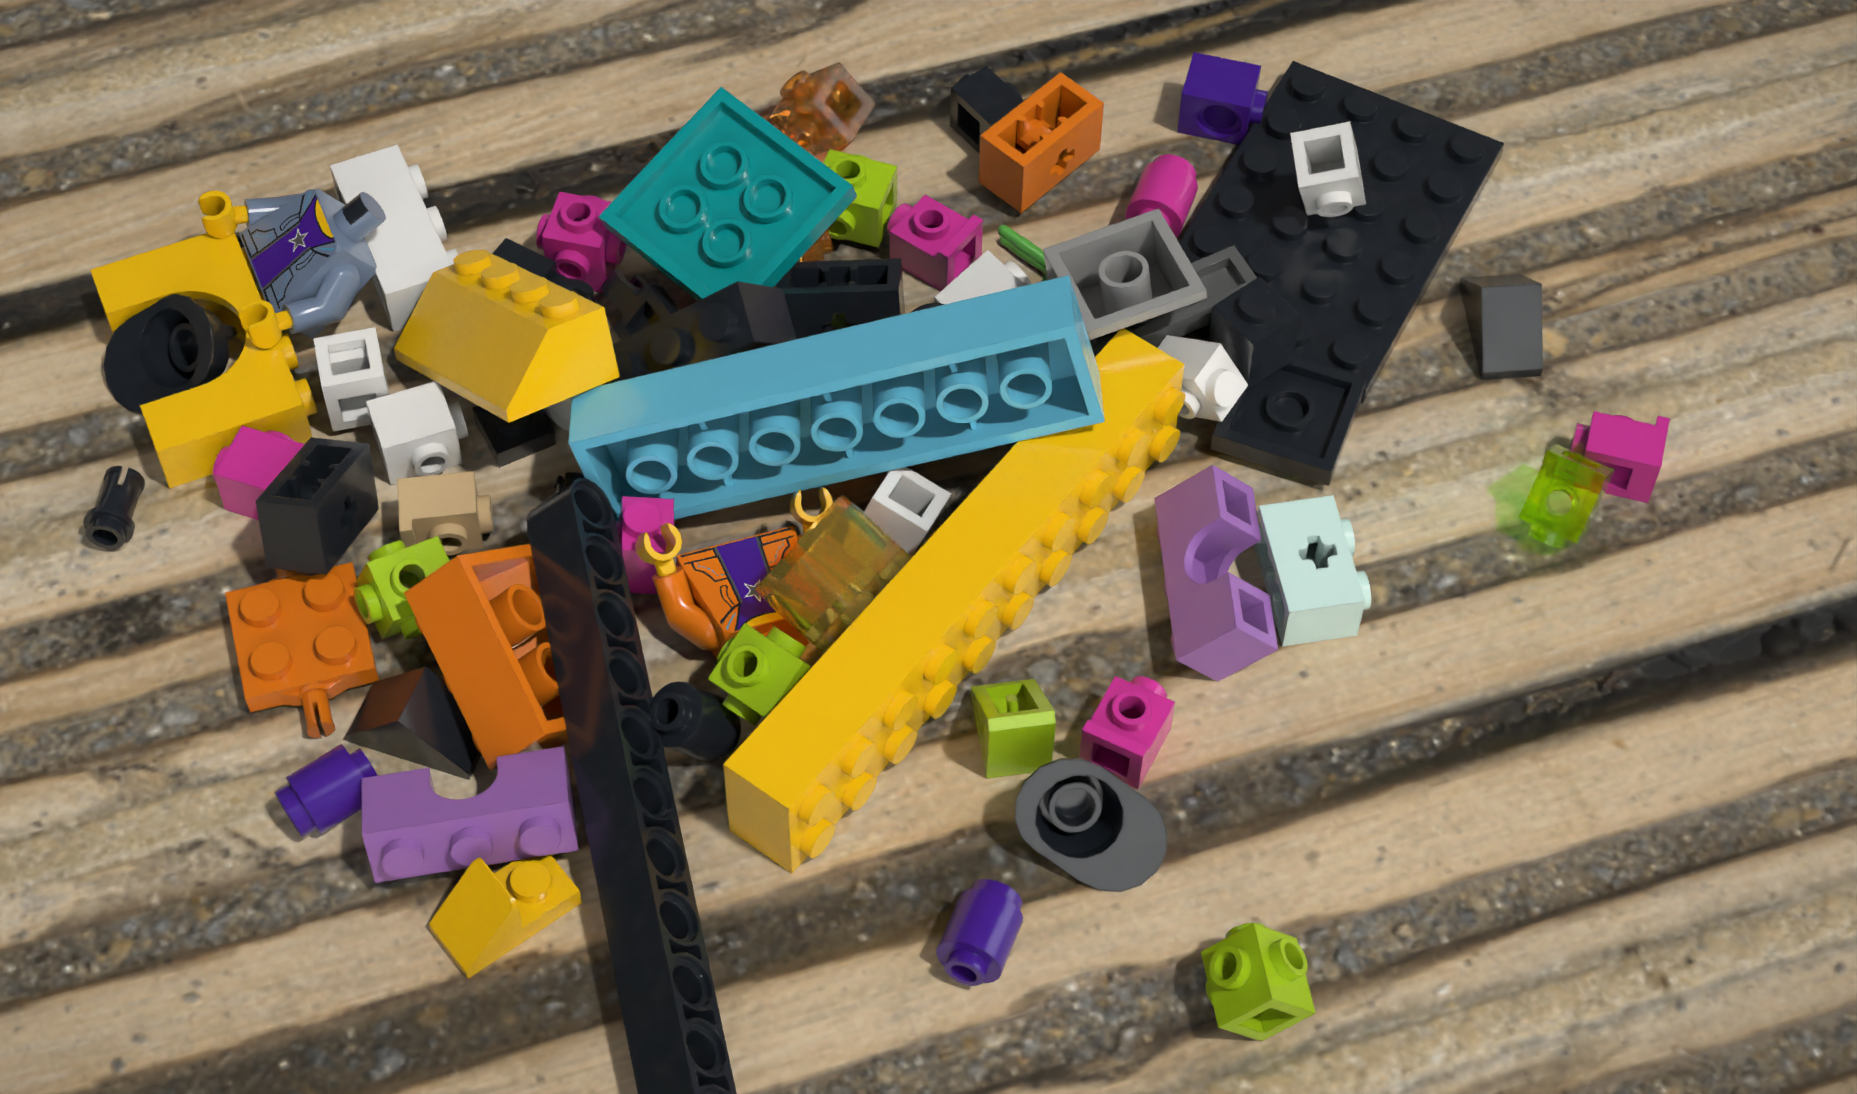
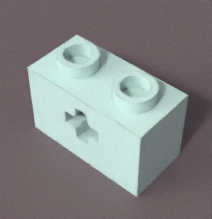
(1311, 570)

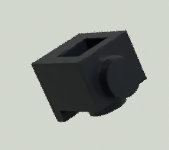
(979, 103)

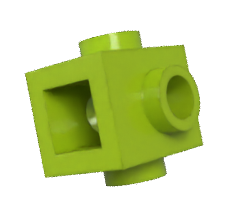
(876, 198)
(386, 578)
(758, 671)
(1257, 981)

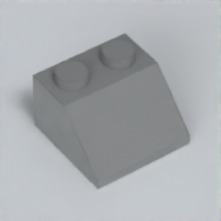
(1126, 273)

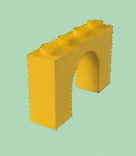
(254, 392)

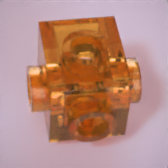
(822, 109)

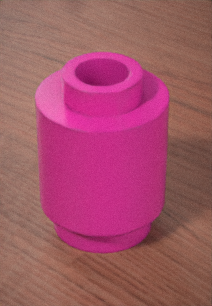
(1166, 185)

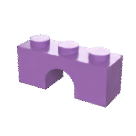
(1214, 615)
(517, 818)

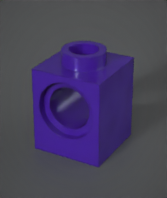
(1220, 99)

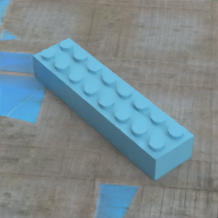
(843, 402)

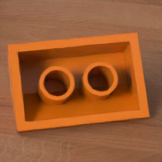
(493, 649)

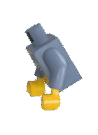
(304, 255)

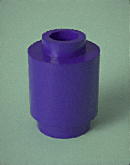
(325, 790)
(981, 932)

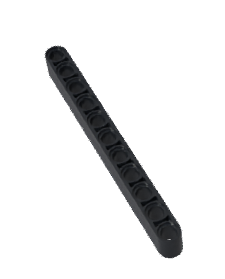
(627, 798)

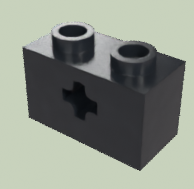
(842, 293)
(317, 506)

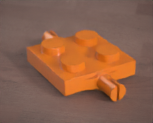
(301, 642)

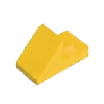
(502, 909)

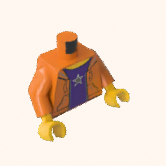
(715, 586)

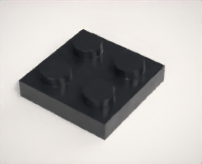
(1294, 420)

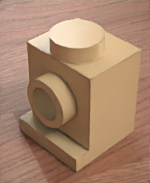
(444, 508)

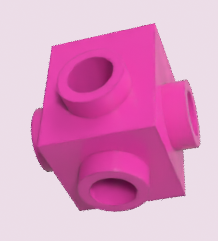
(579, 240)

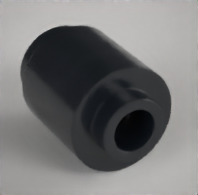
(694, 721)

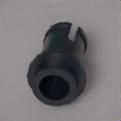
(110, 520)

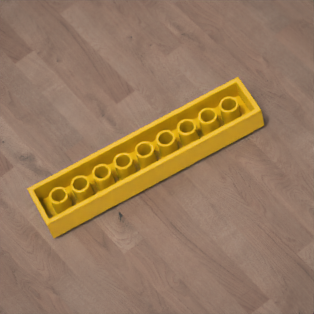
(947, 611)

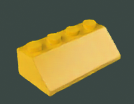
(506, 337)

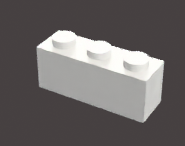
(411, 237)

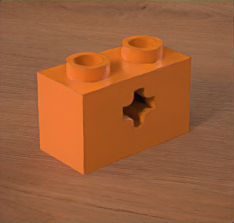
(1040, 142)

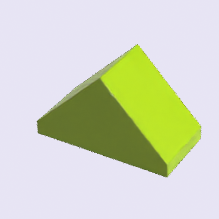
(1013, 727)

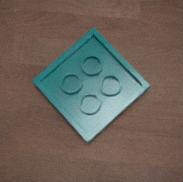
(727, 201)

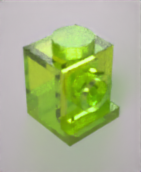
(1577, 477)

